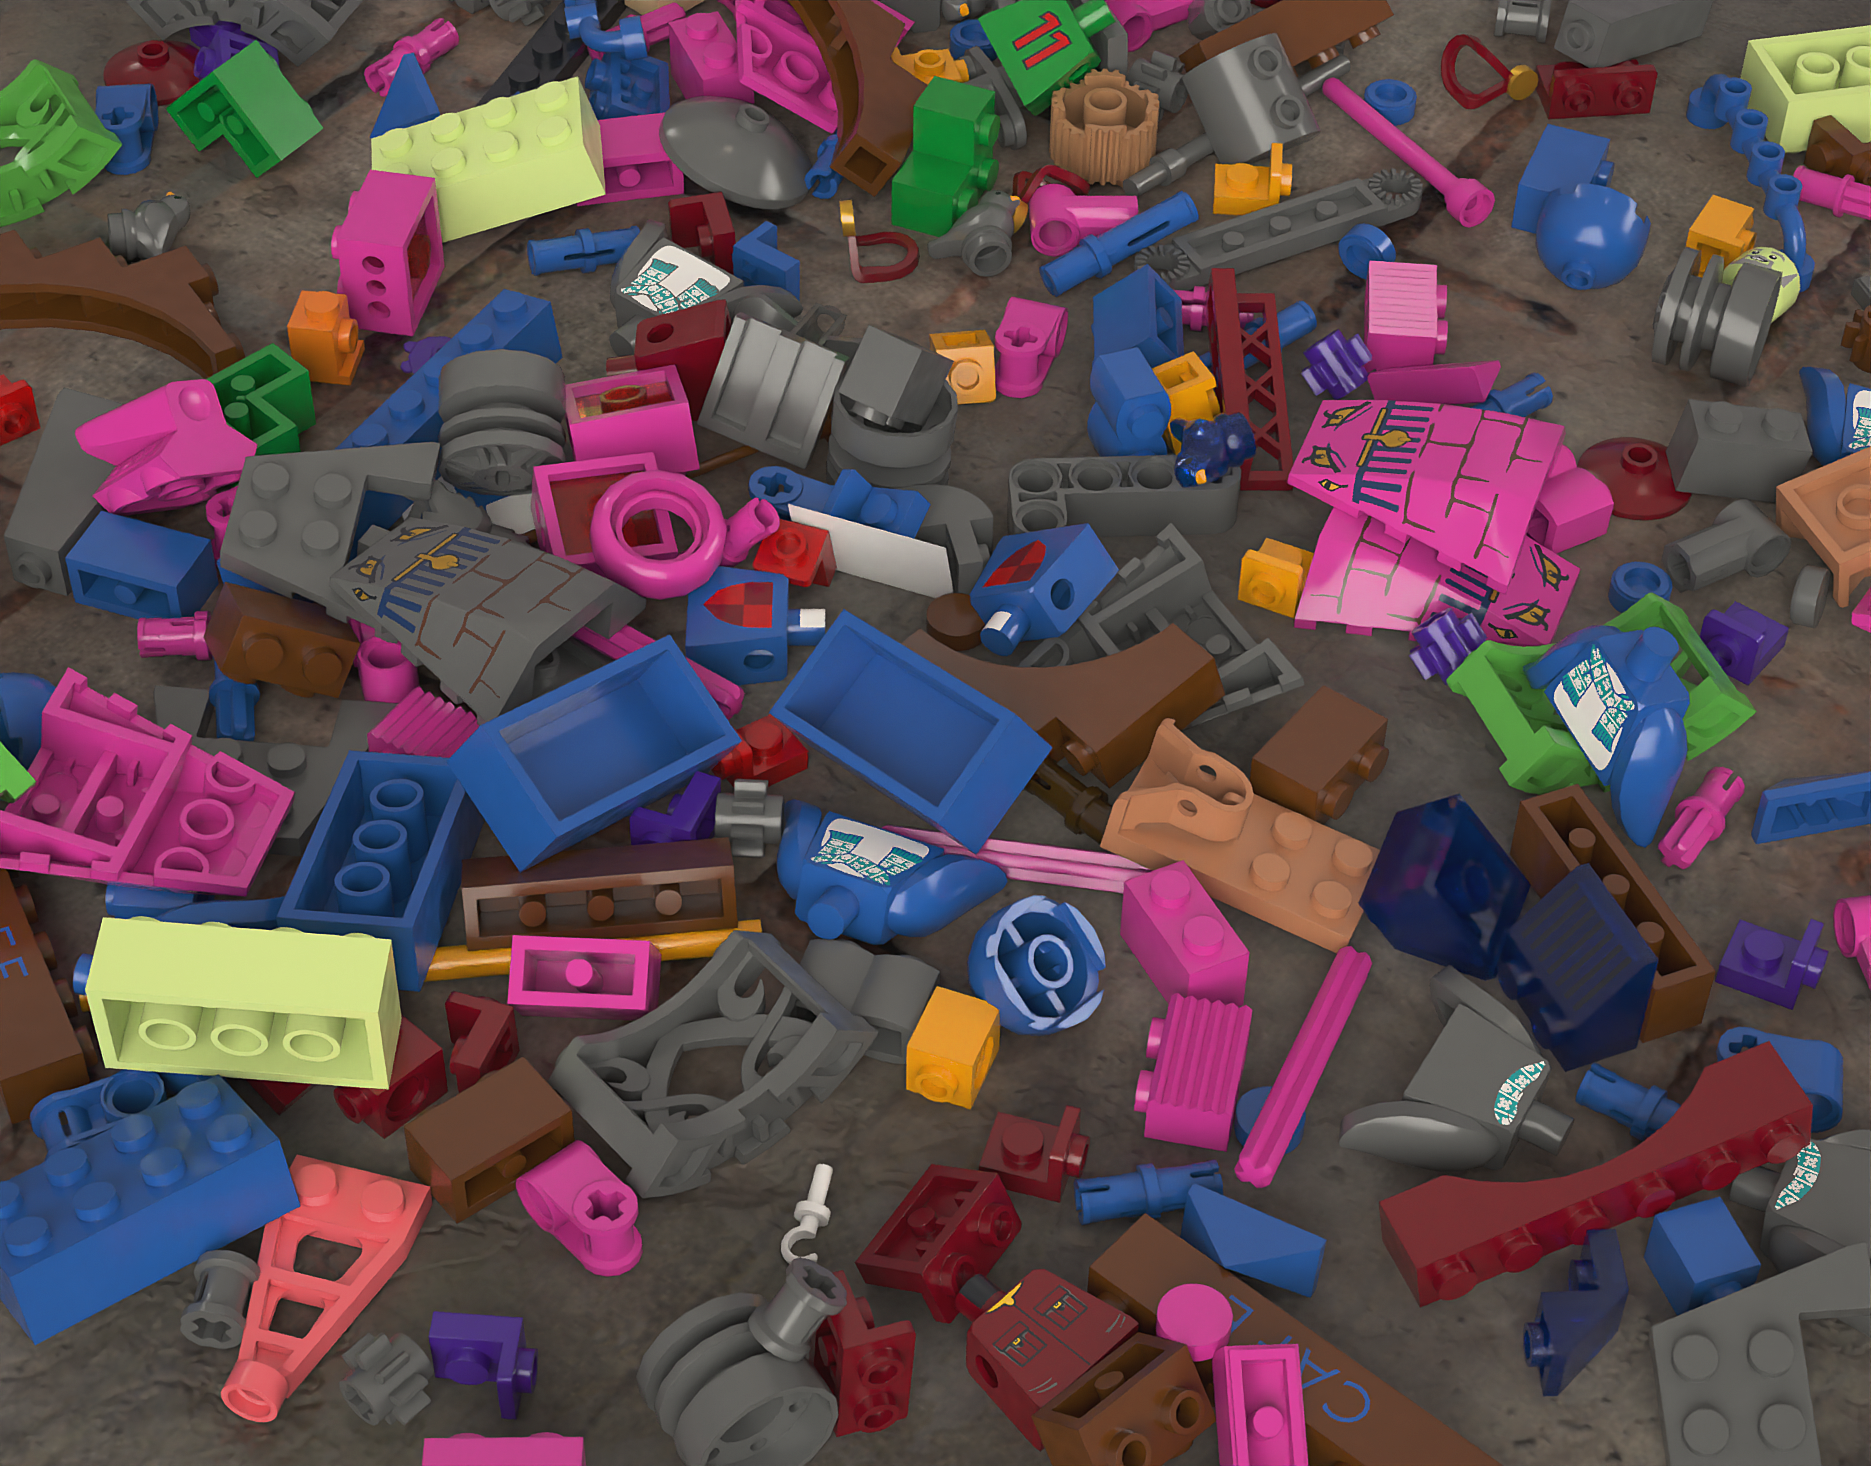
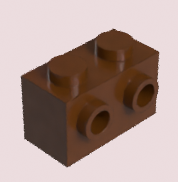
(280, 642)
(1321, 756)
(487, 1138)
(1128, 1408)

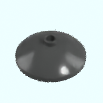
(736, 151)

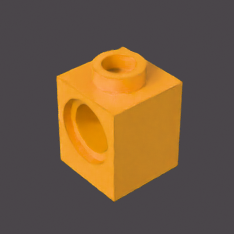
(952, 1048)

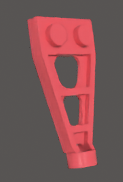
(337, 1206)

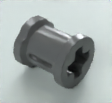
(1523, 18)
(220, 1299)
(797, 1310)

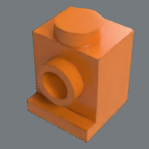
(325, 337)

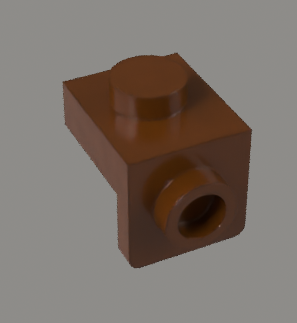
(1837, 151)

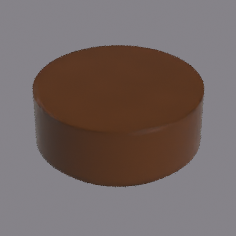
(954, 622)

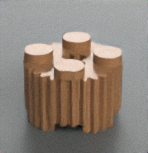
(1103, 128)

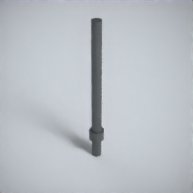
(1172, 164)

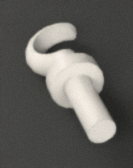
(810, 1213)

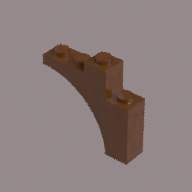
(1099, 709)

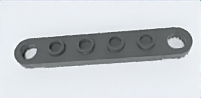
(1284, 228)

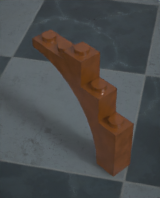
(869, 89)
(153, 302)

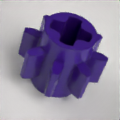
(1336, 364)
(1445, 643)

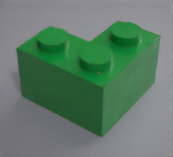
(250, 106)
(949, 157)
(267, 400)

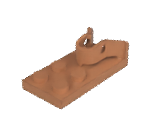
(1834, 516)
(1240, 843)

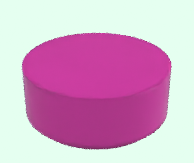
(1195, 1317)

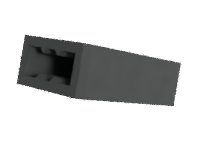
(1618, 30)
(57, 496)

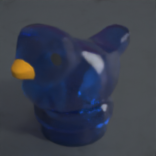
(1211, 447)

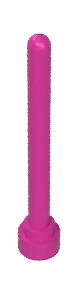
(1465, 198)

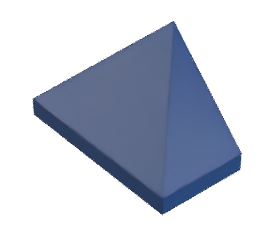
(408, 99)
(1813, 806)
(1252, 1241)

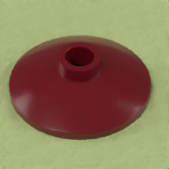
(159, 62)
(1636, 476)

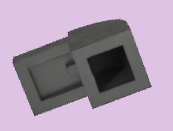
(961, 526)

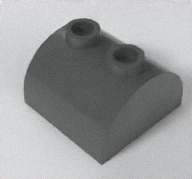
(1251, 101)

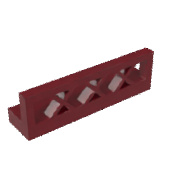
(1234, 388)

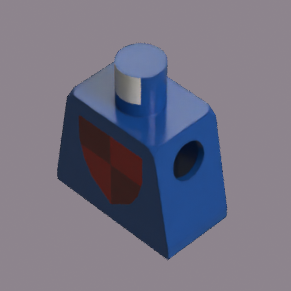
(1039, 585)
(744, 625)

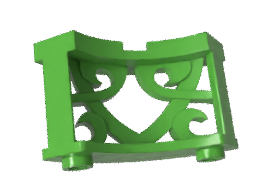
(57, 149)
(1537, 742)

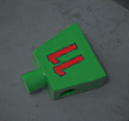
(1046, 44)

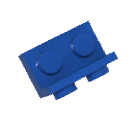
(627, 87)

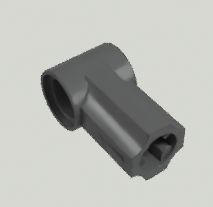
(1736, 541)

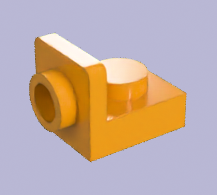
(1249, 188)
(973, 365)
(1274, 577)

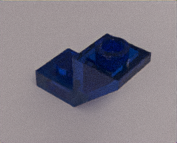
(1578, 1322)

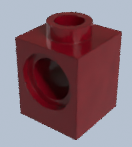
(414, 1085)

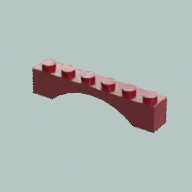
(1471, 1230)

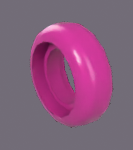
(666, 492)

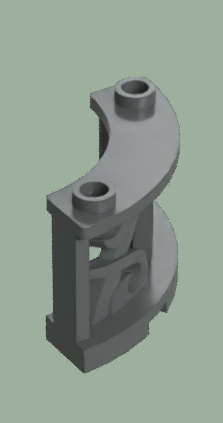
(290, 26)
(627, 1072)

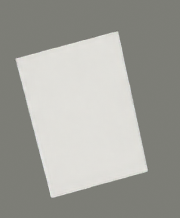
(882, 554)

